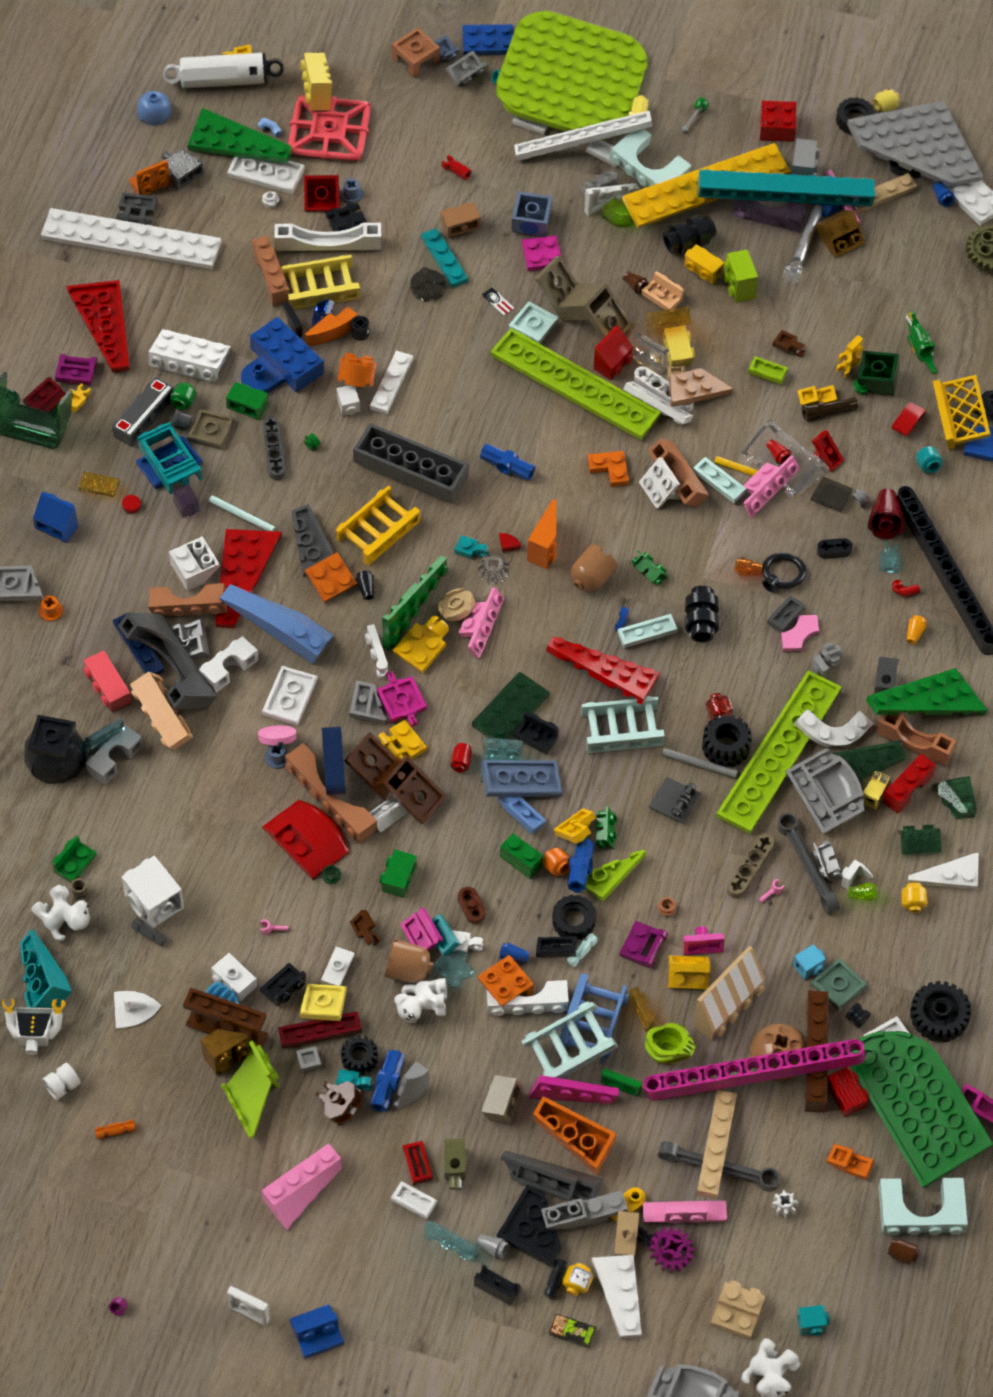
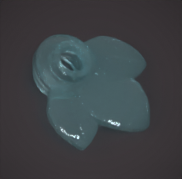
(456, 969)

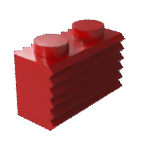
(847, 1092)

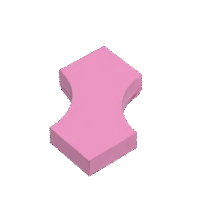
(805, 628)

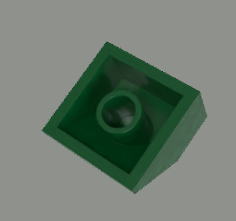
(879, 371)

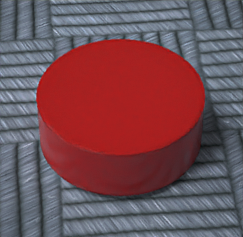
(131, 504)

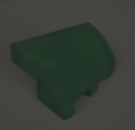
(957, 796)

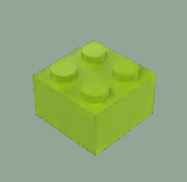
(740, 276)

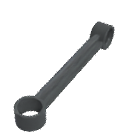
(828, 899)
(672, 1152)

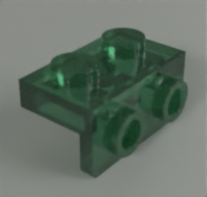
(920, 840)

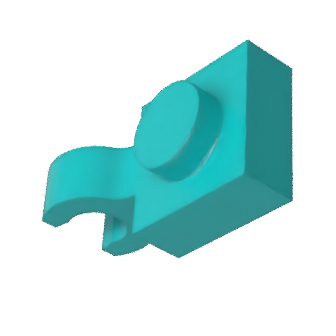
(469, 547)
(361, 1083)

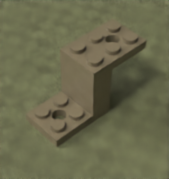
(581, 301)

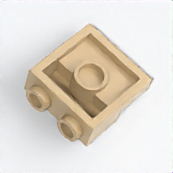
(738, 1309)

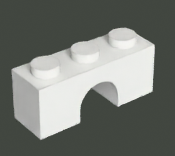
(238, 653)

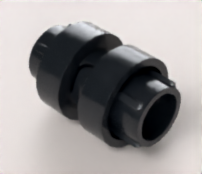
(696, 231)
(702, 614)

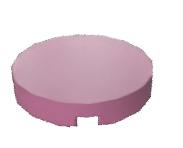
(274, 734)

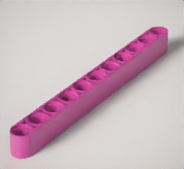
(764, 1073)

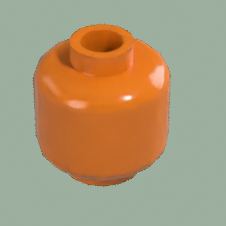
(556, 862)

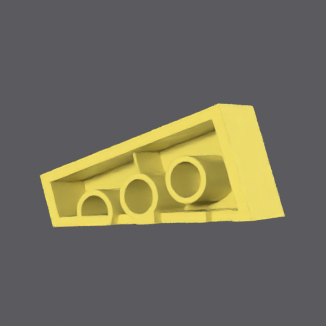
(317, 81)

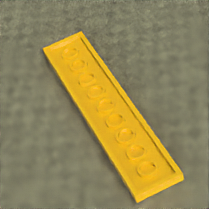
(681, 192)

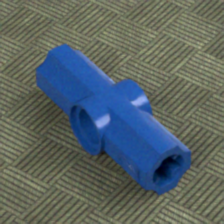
(507, 462)
(581, 865)
(387, 1080)

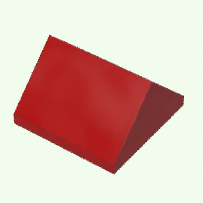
(321, 192)

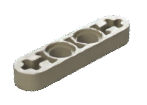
(753, 867)

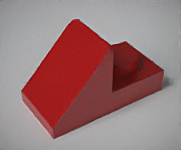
(827, 450)

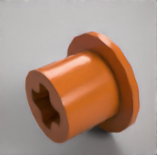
(50, 608)

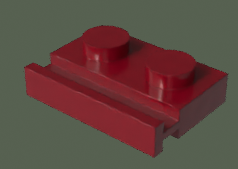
(45, 396)

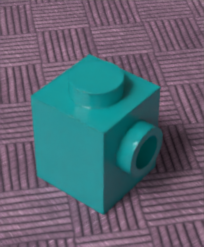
(812, 1320)

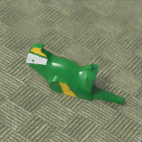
(920, 341)

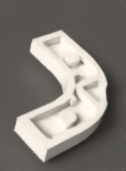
(833, 736)

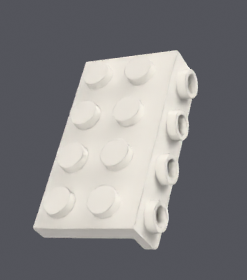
(188, 355)

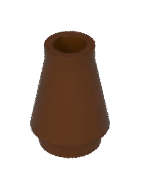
(635, 281)

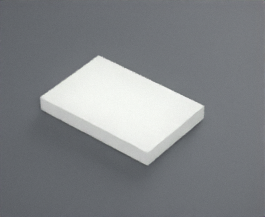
(289, 695)

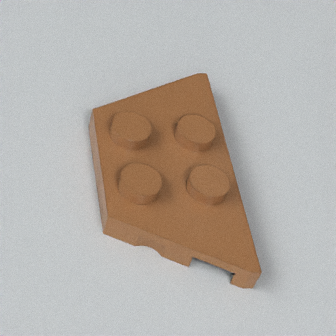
(695, 387)

